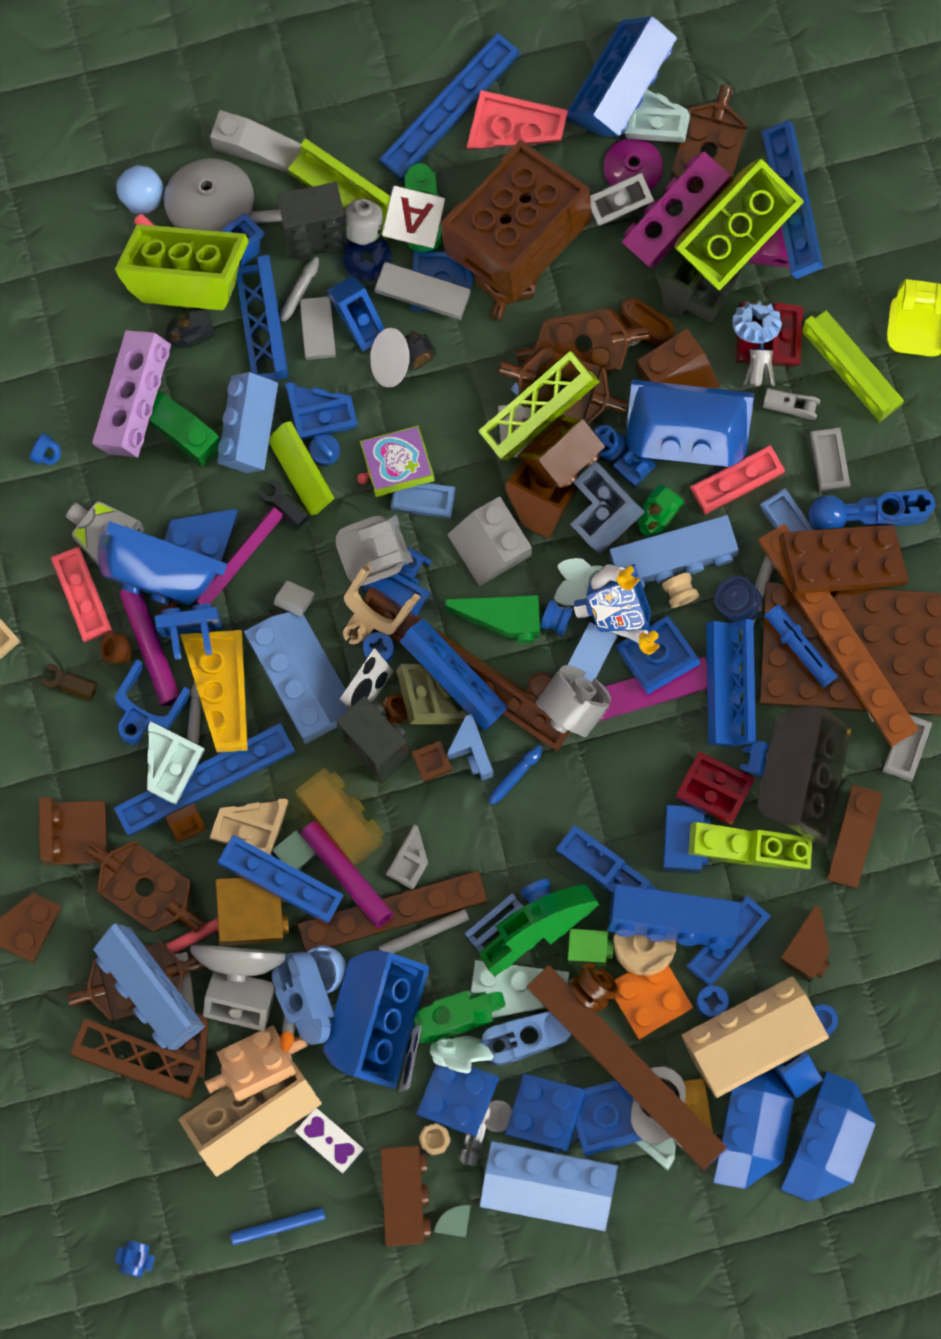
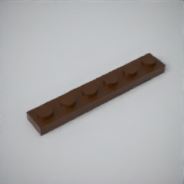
(406, 907)

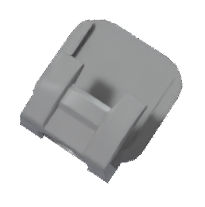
(376, 542)

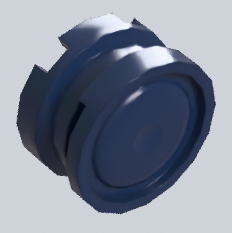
(738, 599)

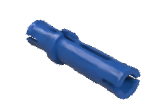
(792, 635)

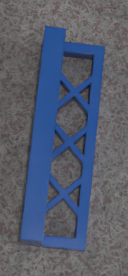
(272, 315)
(453, 674)
(727, 684)
(280, 879)

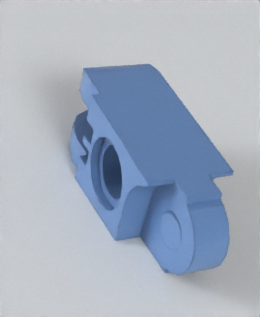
(303, 996)
(549, 1033)

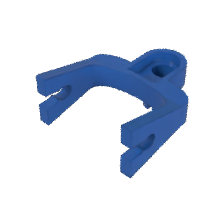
(137, 718)

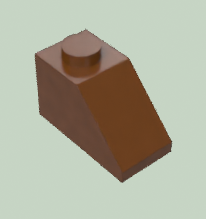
(809, 948)

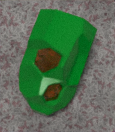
(659, 511)

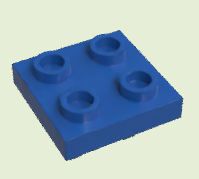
(199, 620)

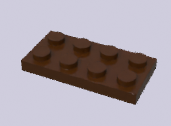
(843, 559)

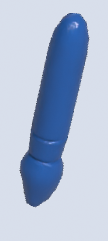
(515, 775)

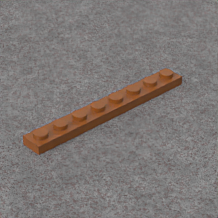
(847, 651)

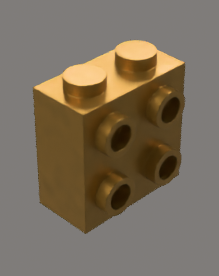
(248, 914)

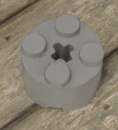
(574, 701)

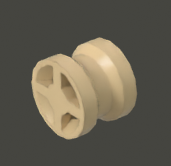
(680, 590)

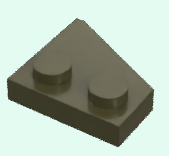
(426, 698)

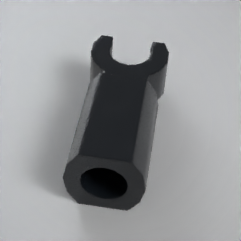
(291, 510)

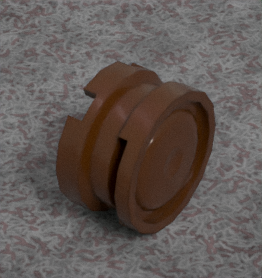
(594, 987)

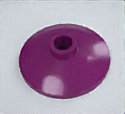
(616, 162)

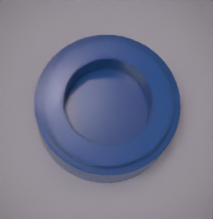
(827, 1017)

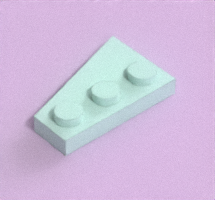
(512, 984)

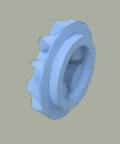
(750, 330)

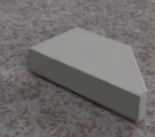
(409, 861)

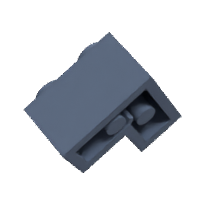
(610, 510)

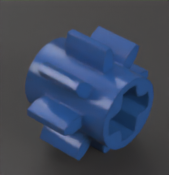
(134, 1259)

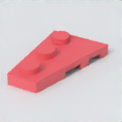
(506, 120)

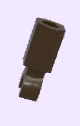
(71, 684)

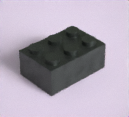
(313, 220)
(373, 739)

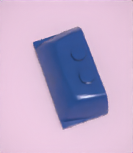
(688, 423)
(155, 566)
(375, 1016)

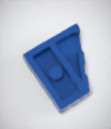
(320, 412)
(204, 533)

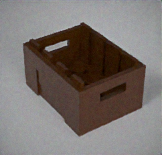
(517, 252)

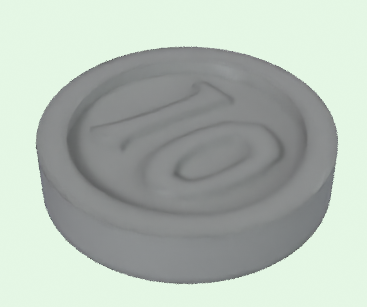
(498, 1117)

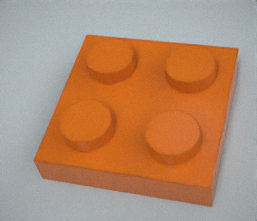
(651, 1001)

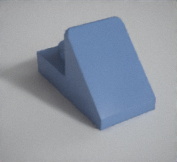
(467, 742)

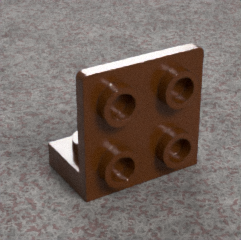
(69, 829)

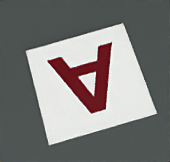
(413, 217)

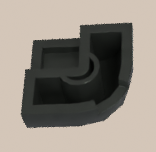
(689, 290)

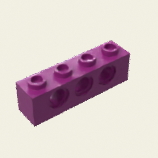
(657, 213)

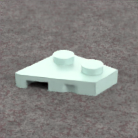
(658, 120)

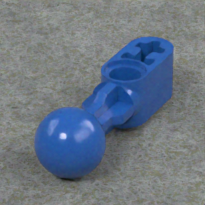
(832, 513)

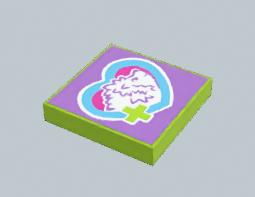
(397, 461)

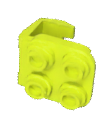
(916, 319)

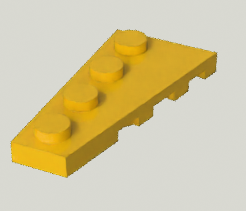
(221, 686)

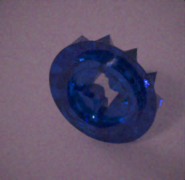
(367, 270)

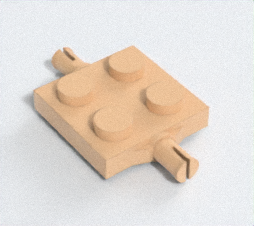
(254, 1064)

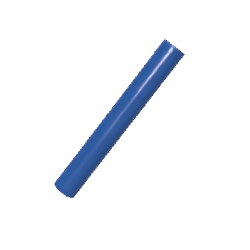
(277, 1226)

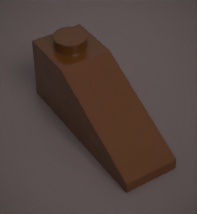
(854, 836)

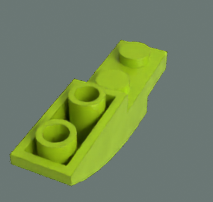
(750, 847)

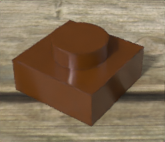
(431, 761)
(186, 822)

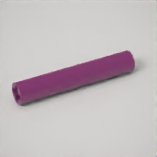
(150, 647)
(347, 874)

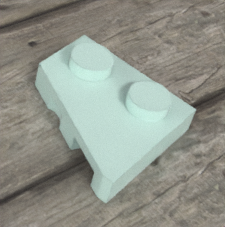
(170, 763)

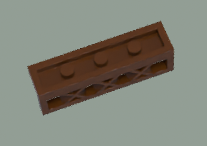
(130, 1070)

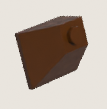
(538, 503)

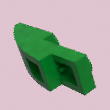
(543, 918)

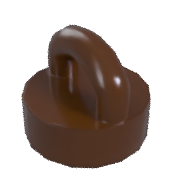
(116, 648)

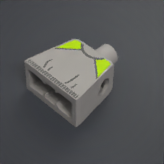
(91, 522)

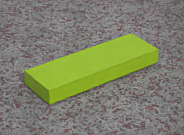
(300, 468)

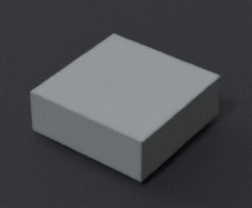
(294, 598)

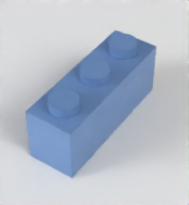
(247, 422)

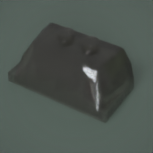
(804, 771)

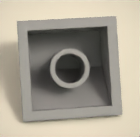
(490, 541)

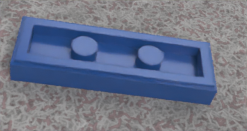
(711, 963)

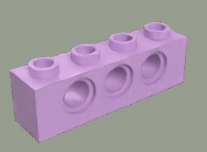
(131, 393)

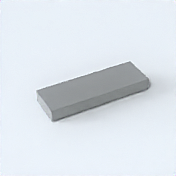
(422, 291)

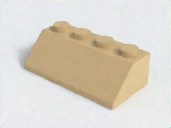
(754, 1036)
(231, 1130)

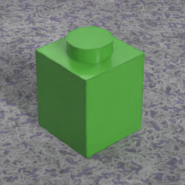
(589, 947)

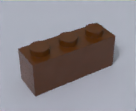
(404, 1196)

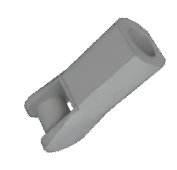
(785, 402)

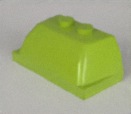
(737, 223)
(181, 266)

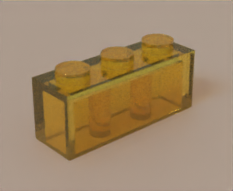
(340, 816)

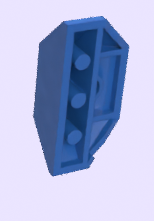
(754, 1131)
(831, 1141)

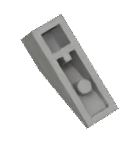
(253, 142)

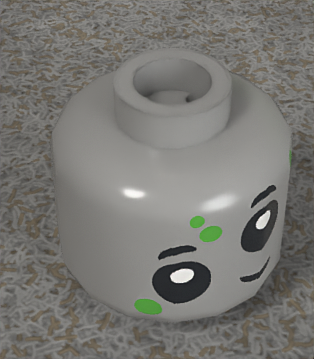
(363, 221)

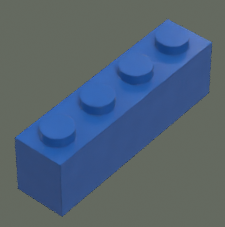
(673, 917)

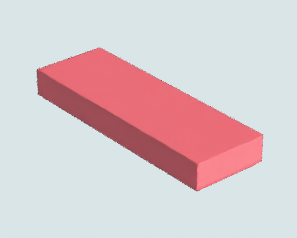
(737, 480)
(81, 594)

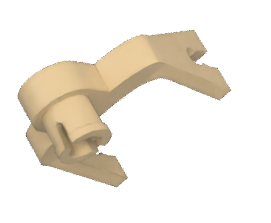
(367, 618)

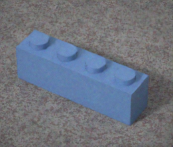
(679, 551)

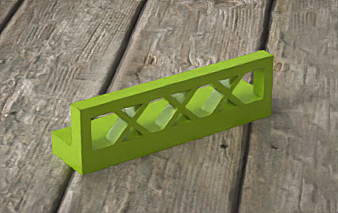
(317, 168)
(852, 365)
(546, 415)

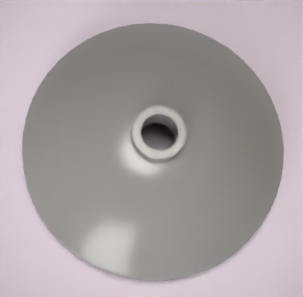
(213, 209)
(237, 961)

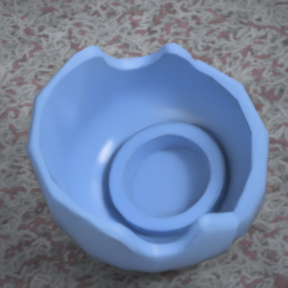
(140, 189)
(330, 965)

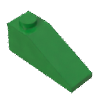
(184, 429)
(506, 616)

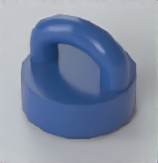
(40, 448)
(324, 450)

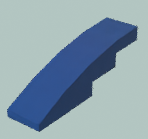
(599, 862)

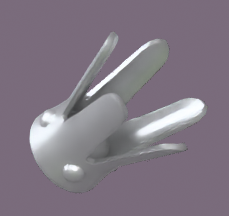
(759, 360)

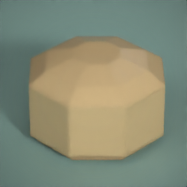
(434, 1139)

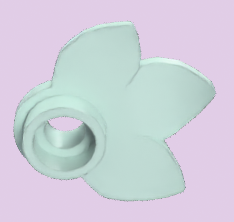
(577, 575)
(459, 1053)

